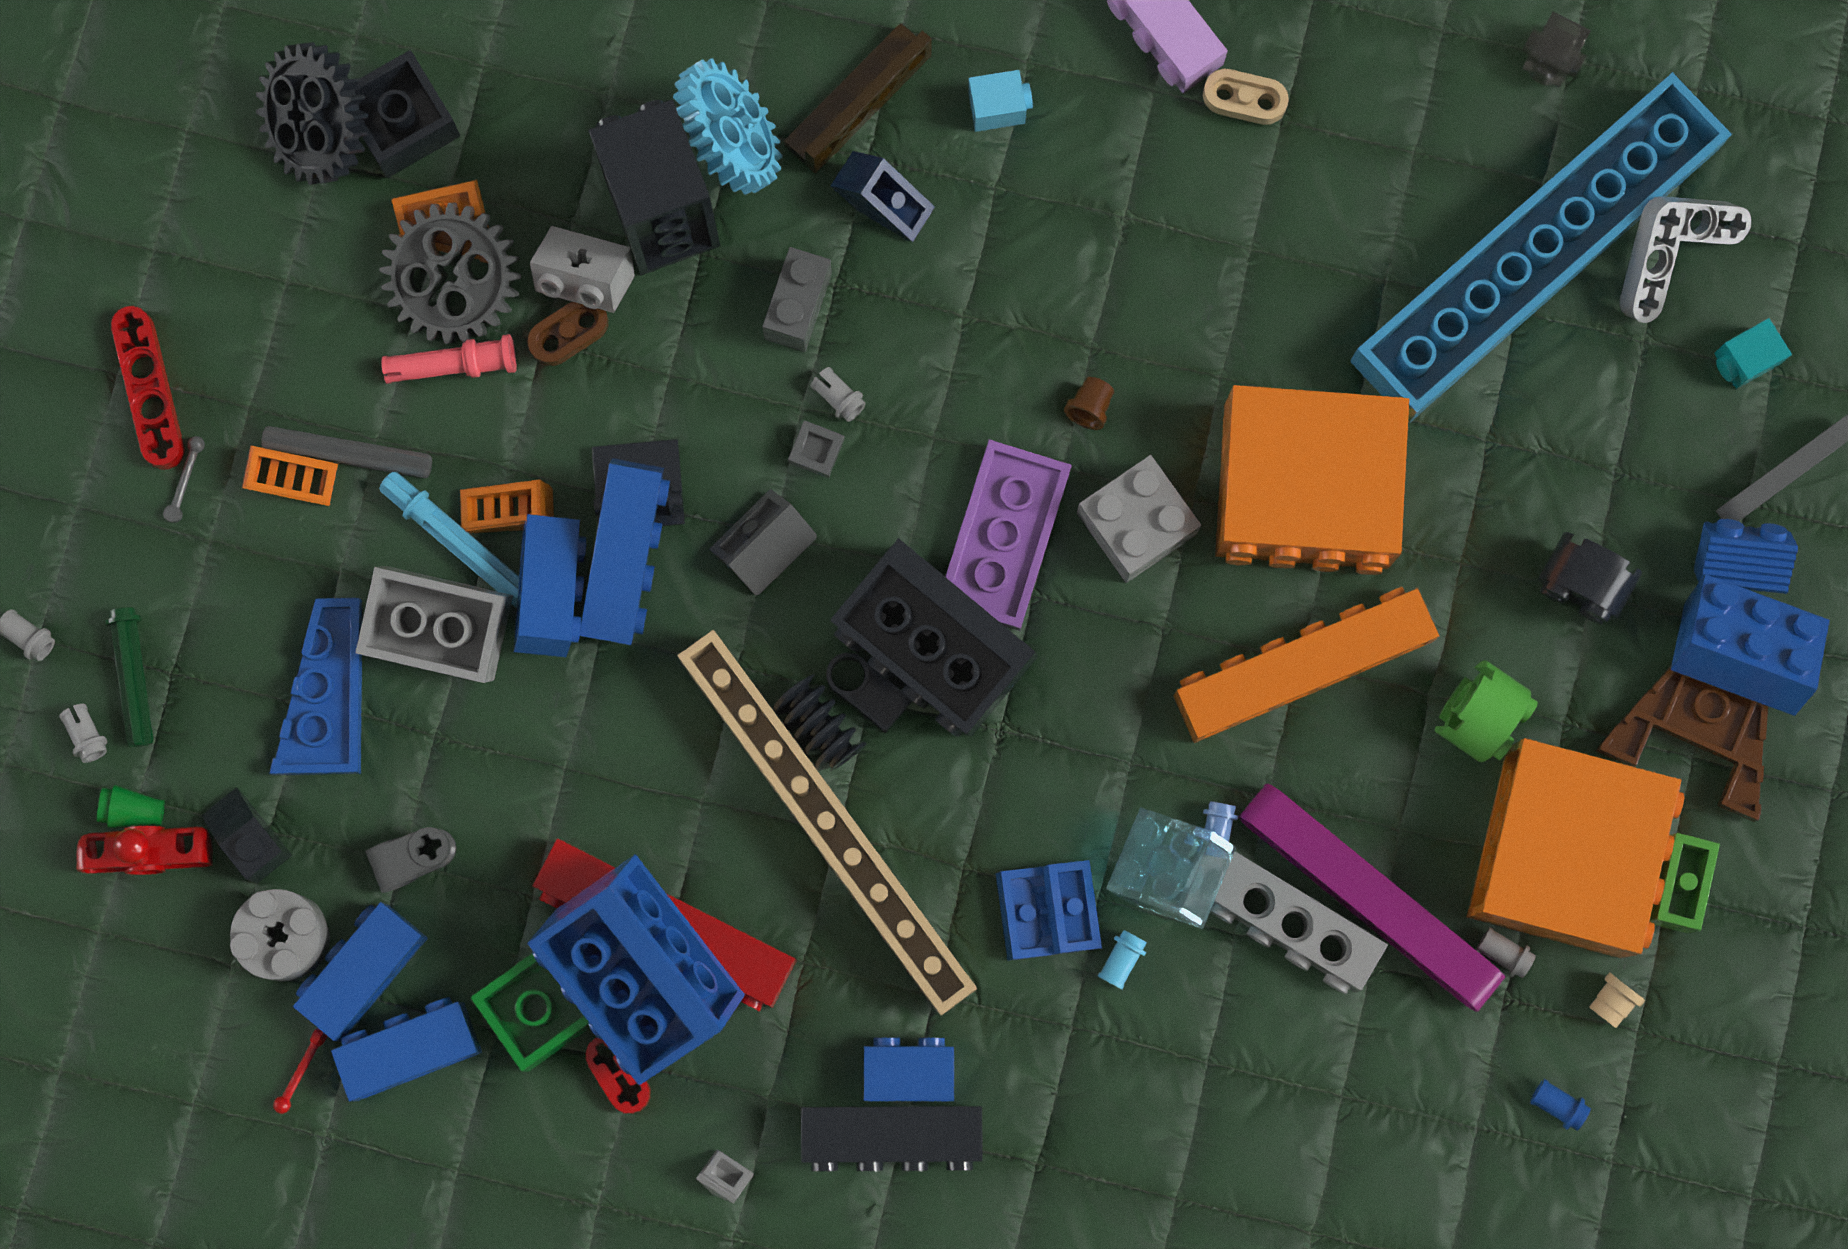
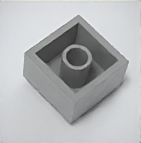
(1138, 518)

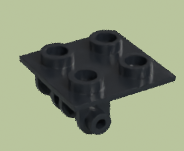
(653, 453)

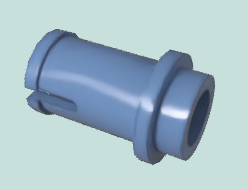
(1220, 819)

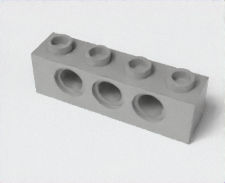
(1359, 948)

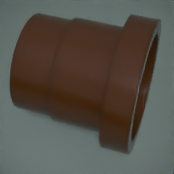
(1090, 404)

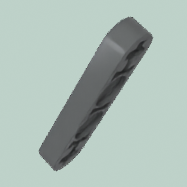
(1786, 472)

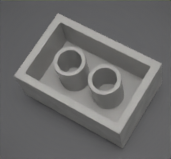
(434, 624)

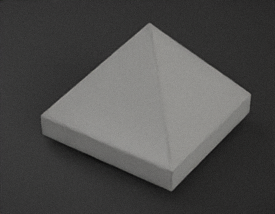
(724, 1177)

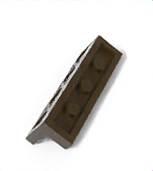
(859, 97)

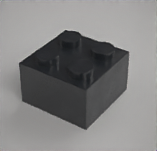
(403, 114)

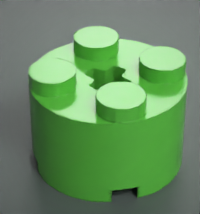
(1485, 713)

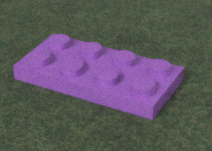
(1007, 530)

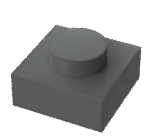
(816, 449)

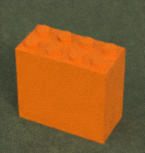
(1312, 479)
(1576, 849)

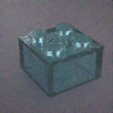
(1171, 867)

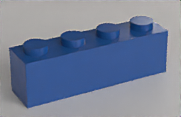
(622, 551)

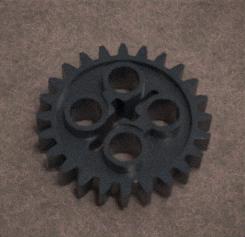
(312, 113)

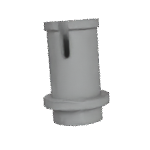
(839, 395)
(26, 636)
(84, 735)
(1506, 953)

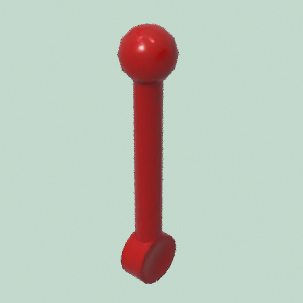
(282, 1104)

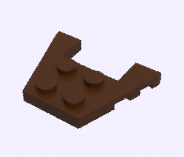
(1707, 719)

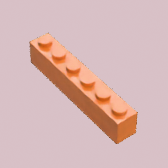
(1306, 664)

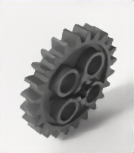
(418, 250)

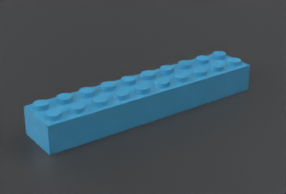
(1540, 246)

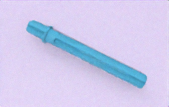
(450, 534)

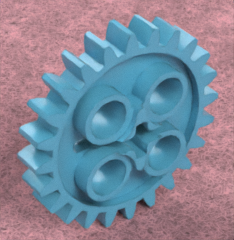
(727, 126)

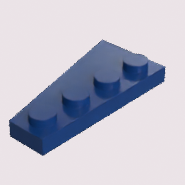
(326, 698)

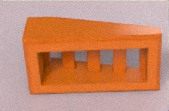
(253, 466)
(529, 493)

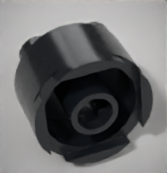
(1589, 578)

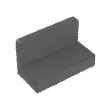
(764, 542)

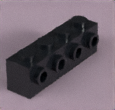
(891, 1135)

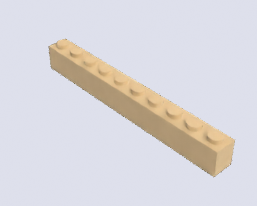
(827, 823)

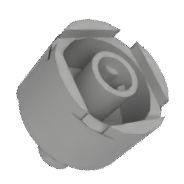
(261, 953)

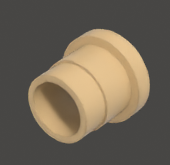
(1615, 1001)

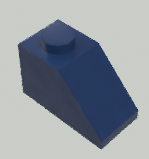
(882, 194)

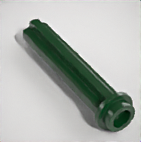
(131, 676)

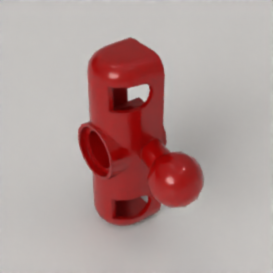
(144, 850)

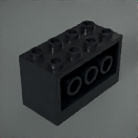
(655, 185)
(931, 609)

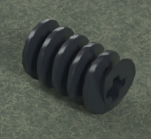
(817, 725)

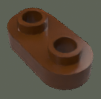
(566, 329)

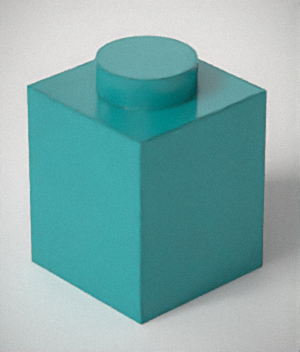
(1751, 354)

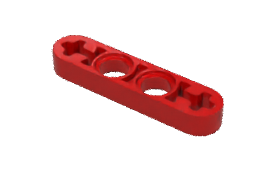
(144, 388)

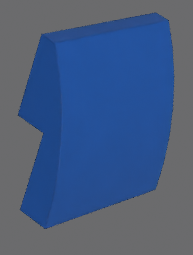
(1048, 910)

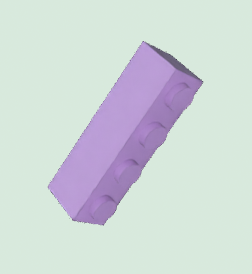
(1175, 37)

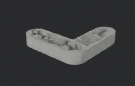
(1672, 231)

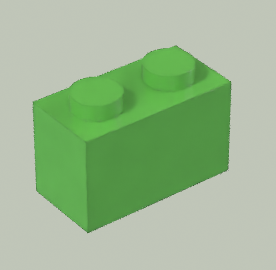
(1686, 884)

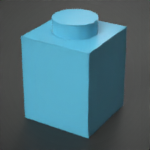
(999, 100)

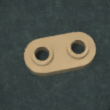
(1245, 94)

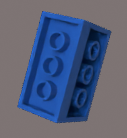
(636, 970)

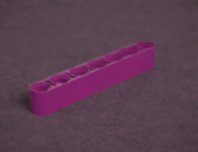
(1371, 897)

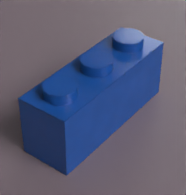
(549, 586)
(358, 970)
(405, 1049)

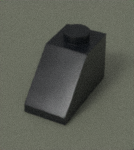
(245, 837)

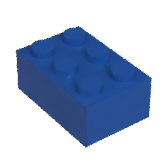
(1750, 645)

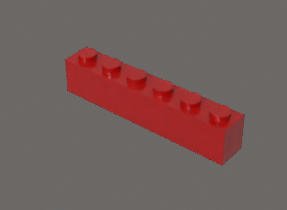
(750, 962)

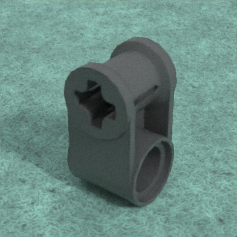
(404, 859)

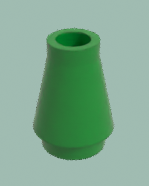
(128, 808)

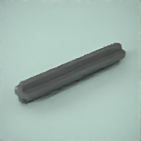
(347, 452)

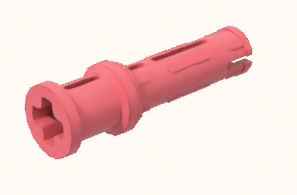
(470, 359)

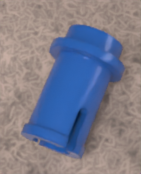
(1560, 1105)

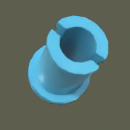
(1122, 959)

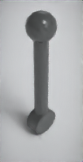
(173, 512)

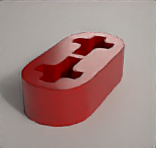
(610, 1084)

